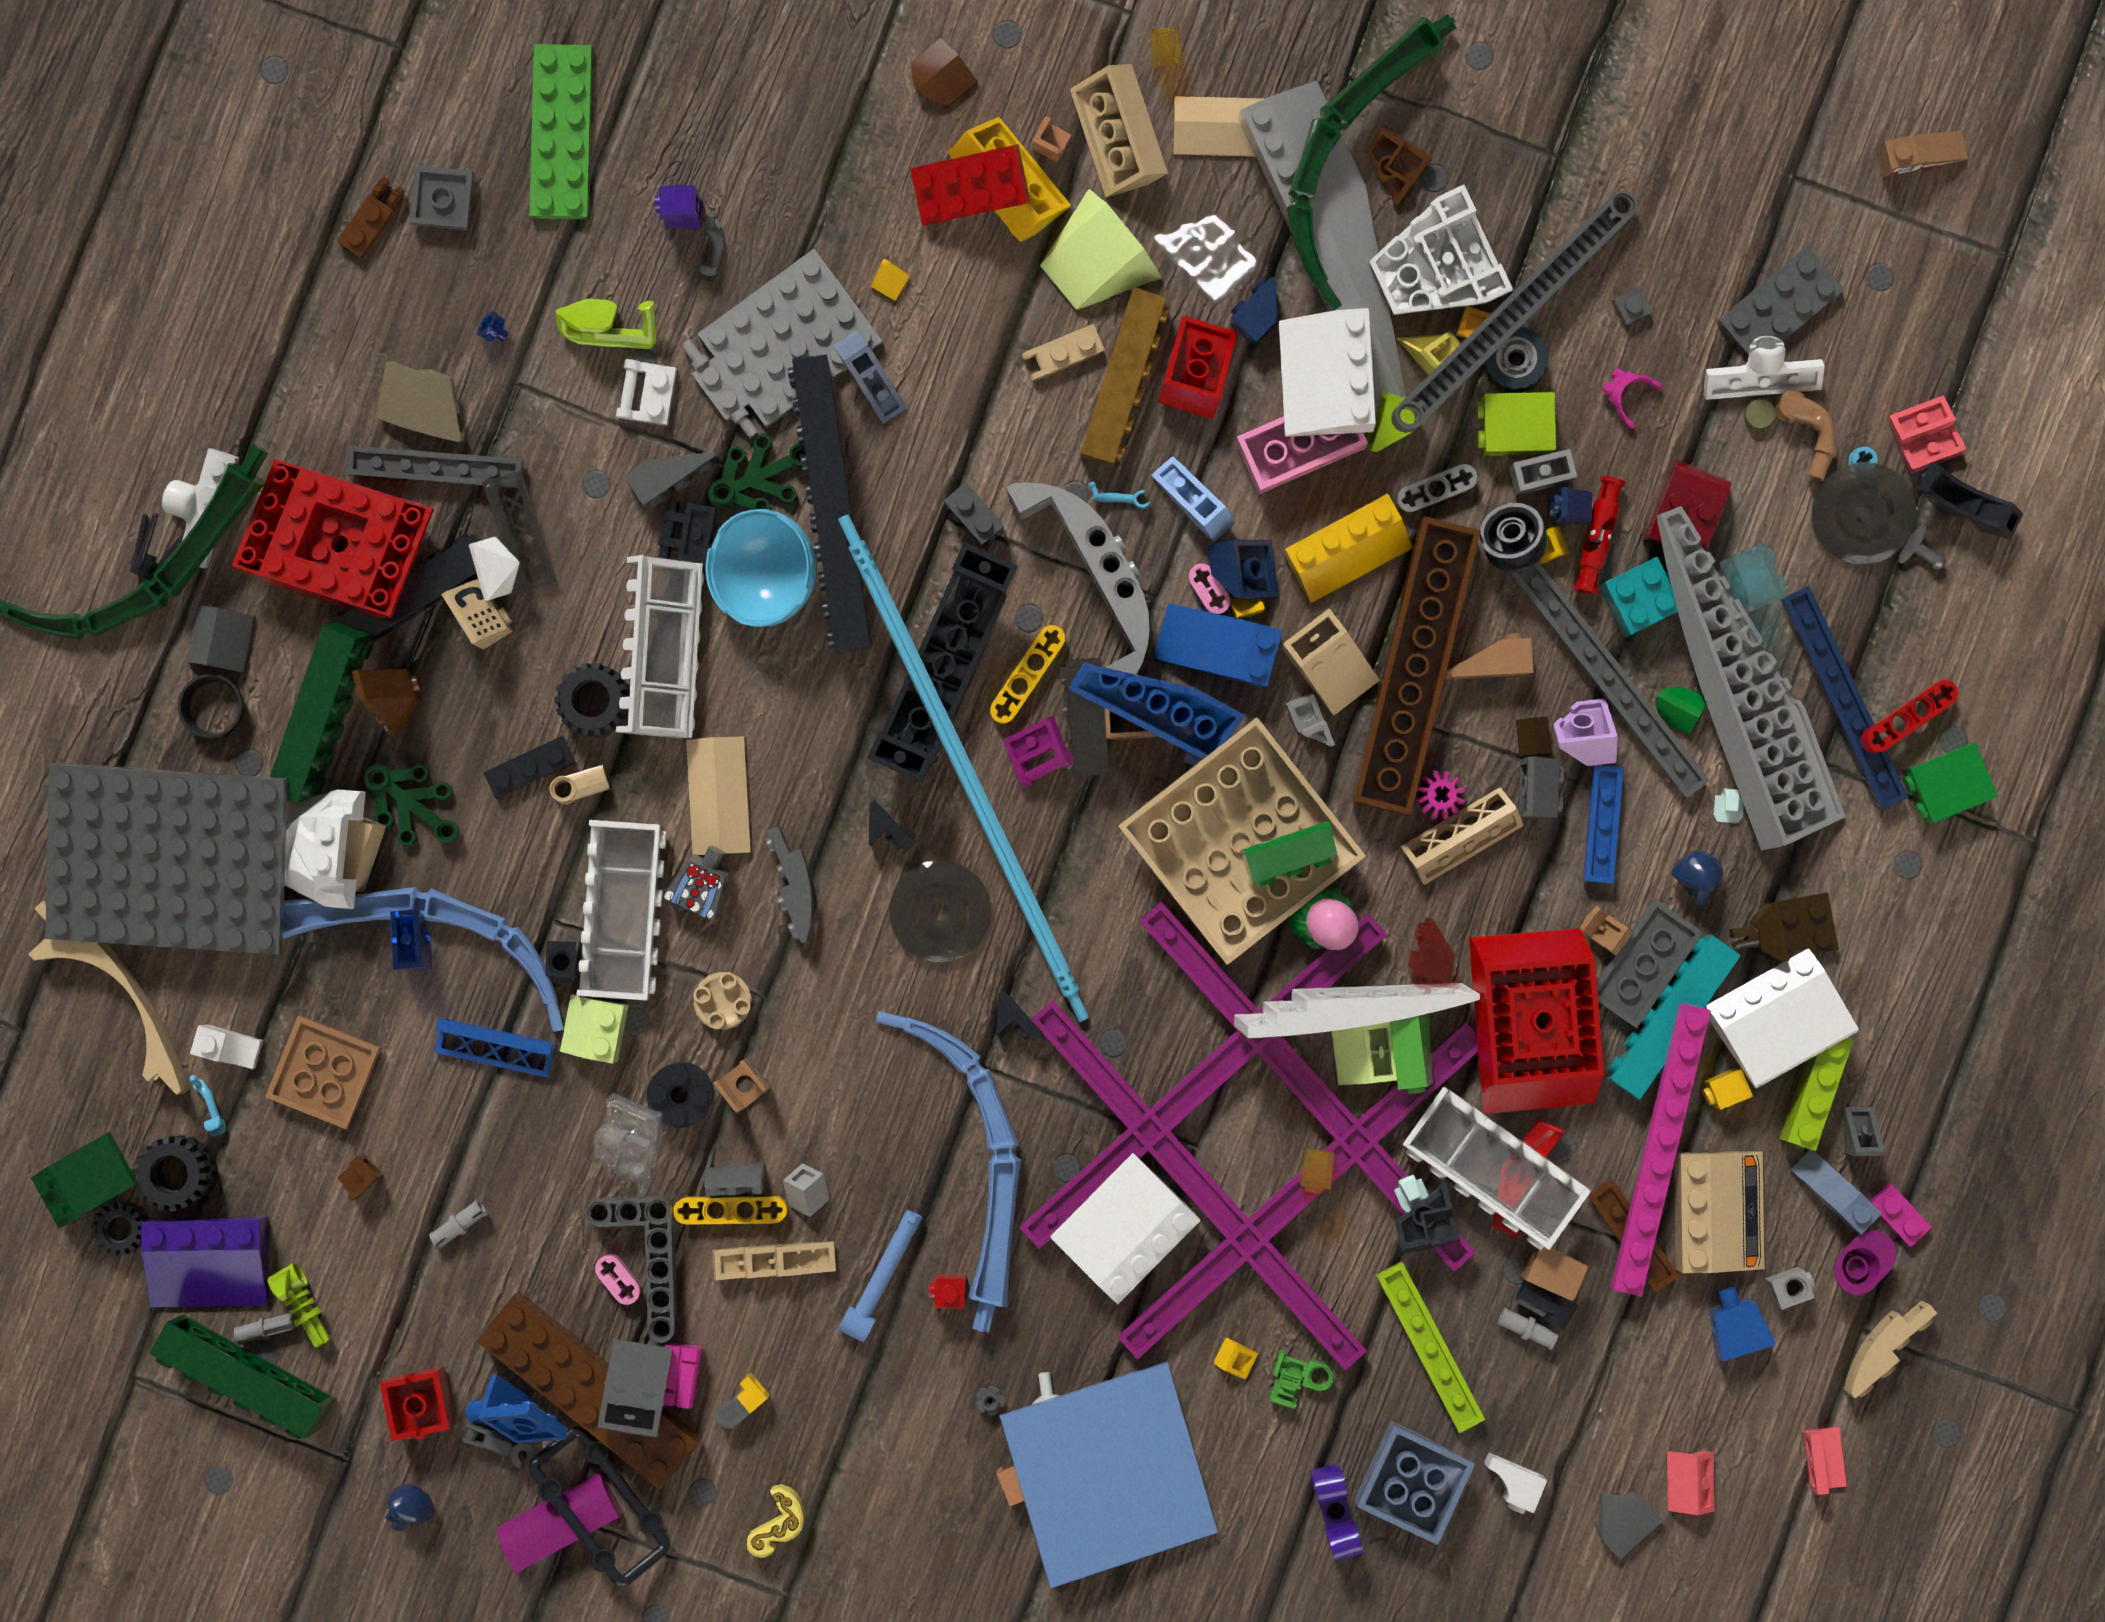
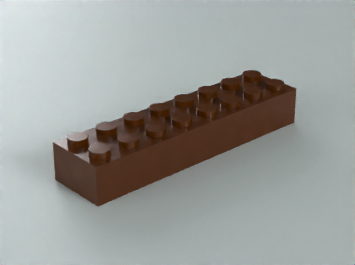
(575, 1382)

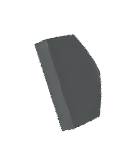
(1625, 1521)

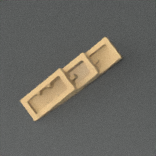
(774, 1260)

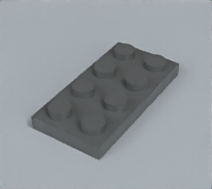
(1782, 301)
(1646, 963)

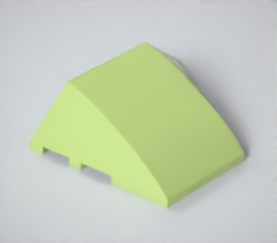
(1097, 256)

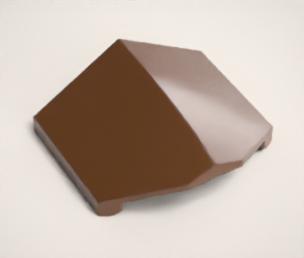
(941, 74)

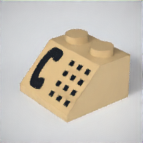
(479, 618)

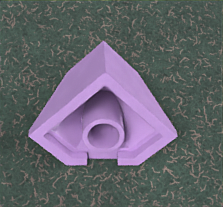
(1588, 733)

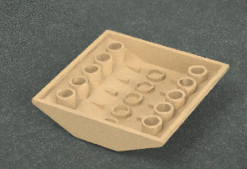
(1214, 810)

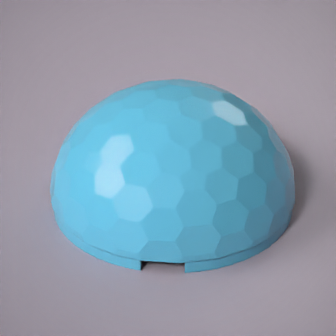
(761, 568)

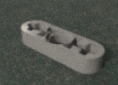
(1453, 474)

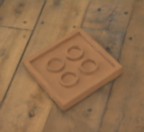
(323, 1072)

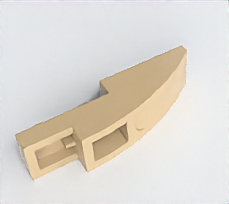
(1876, 1353)

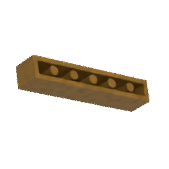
(1123, 378)

